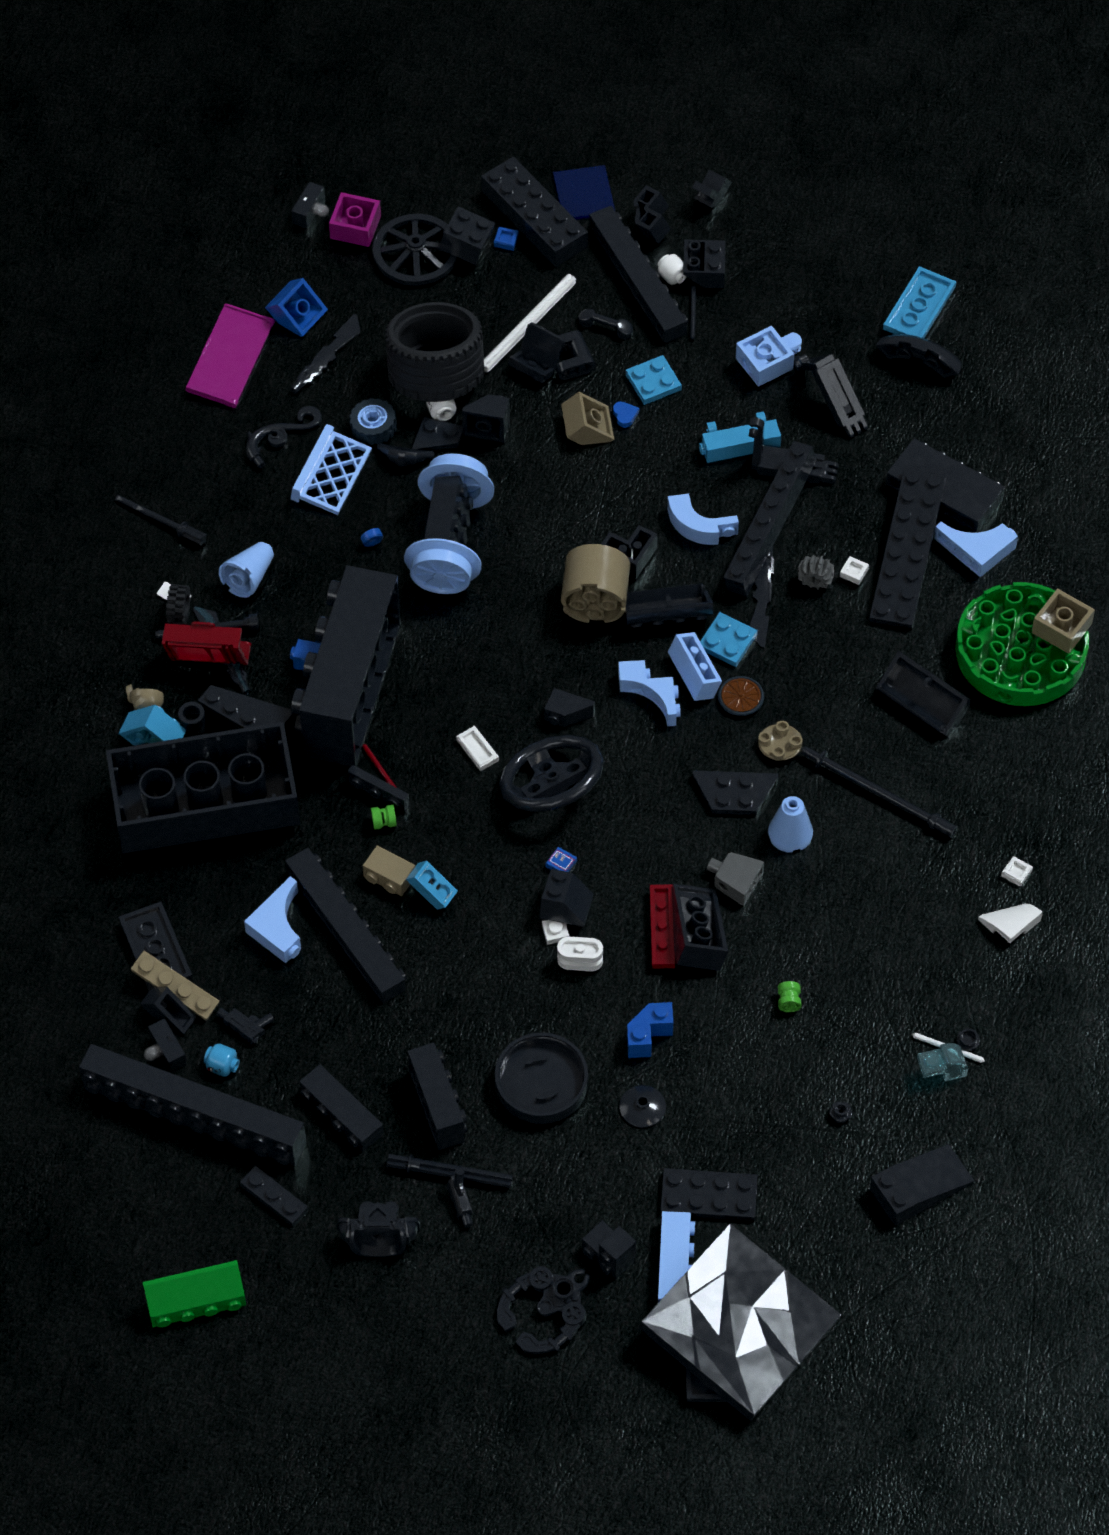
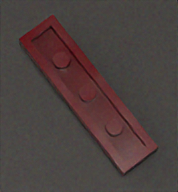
(662, 926)

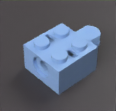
(767, 354)

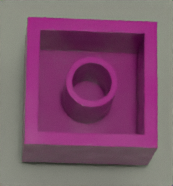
(355, 219)

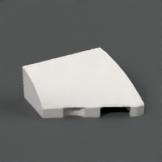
(1012, 920)

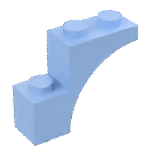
(662, 691)

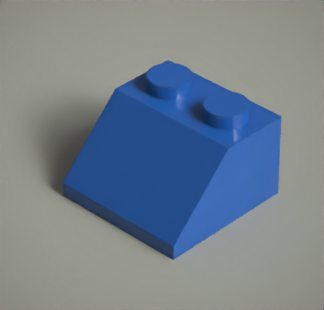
(296, 307)

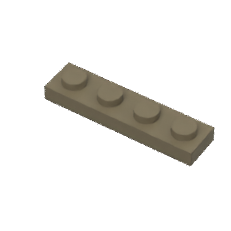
(163, 976)

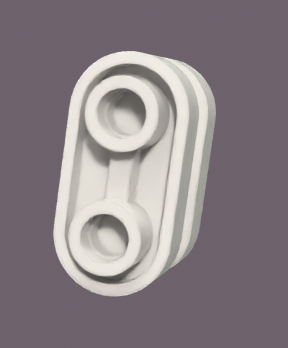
(580, 953)

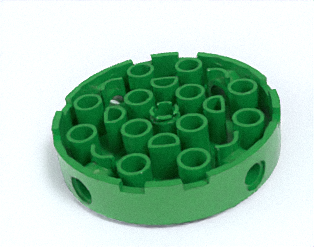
(1004, 655)

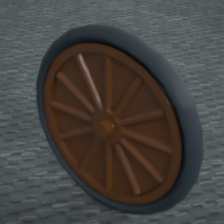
(741, 696)

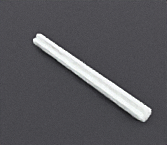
(534, 316)

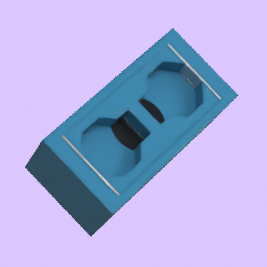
(431, 885)

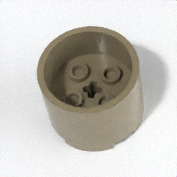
(595, 583)

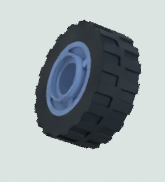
(373, 421)

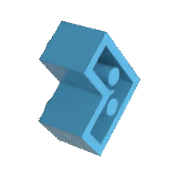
(150, 726)

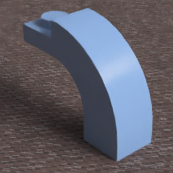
(697, 527)

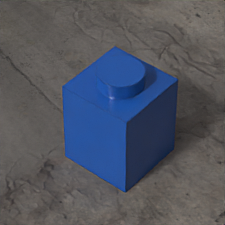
(299, 653)

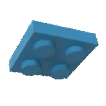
(653, 380)
(728, 639)

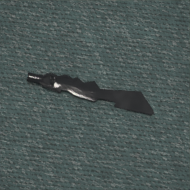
(327, 354)
(763, 597)

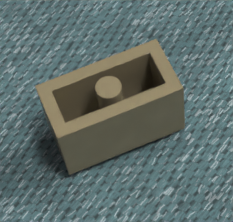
(388, 870)

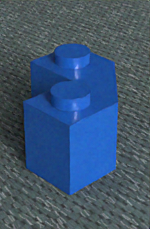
(653, 1020)

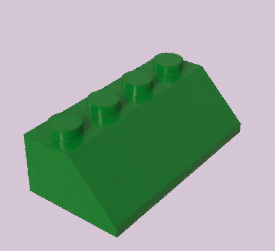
(194, 1294)

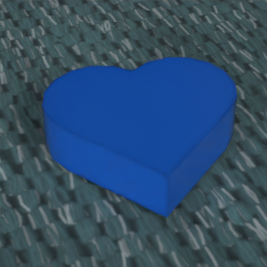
(625, 413)

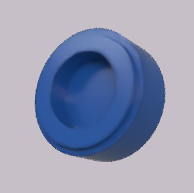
(372, 537)

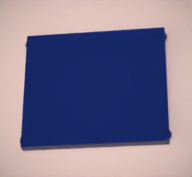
(583, 190)

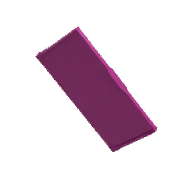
(230, 355)

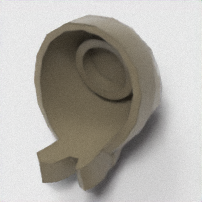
(144, 697)

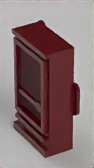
(205, 643)

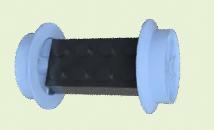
(442, 560)

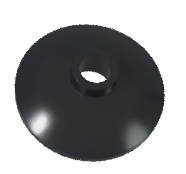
(642, 1115)

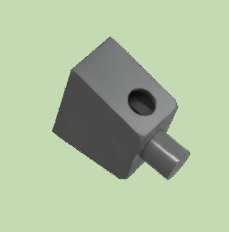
(736, 875)

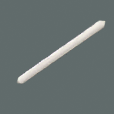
(937, 1043)

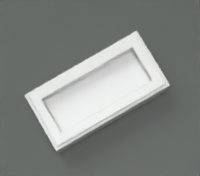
(477, 748)

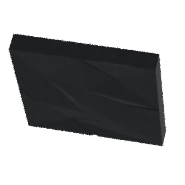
(740, 1322)

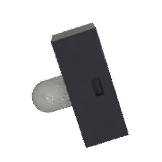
(309, 205)
(165, 1046)

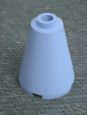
(246, 569)
(791, 826)

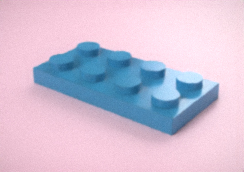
(919, 304)

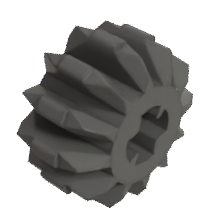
(815, 572)

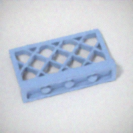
(313, 466)

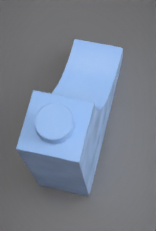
(977, 550)
(270, 924)

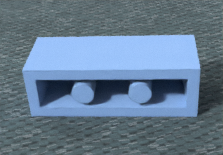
(694, 666)

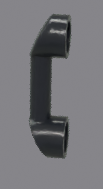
(588, 317)

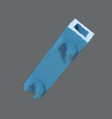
(735, 441)

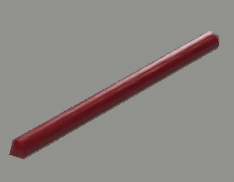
(377, 765)

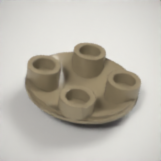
(780, 741)

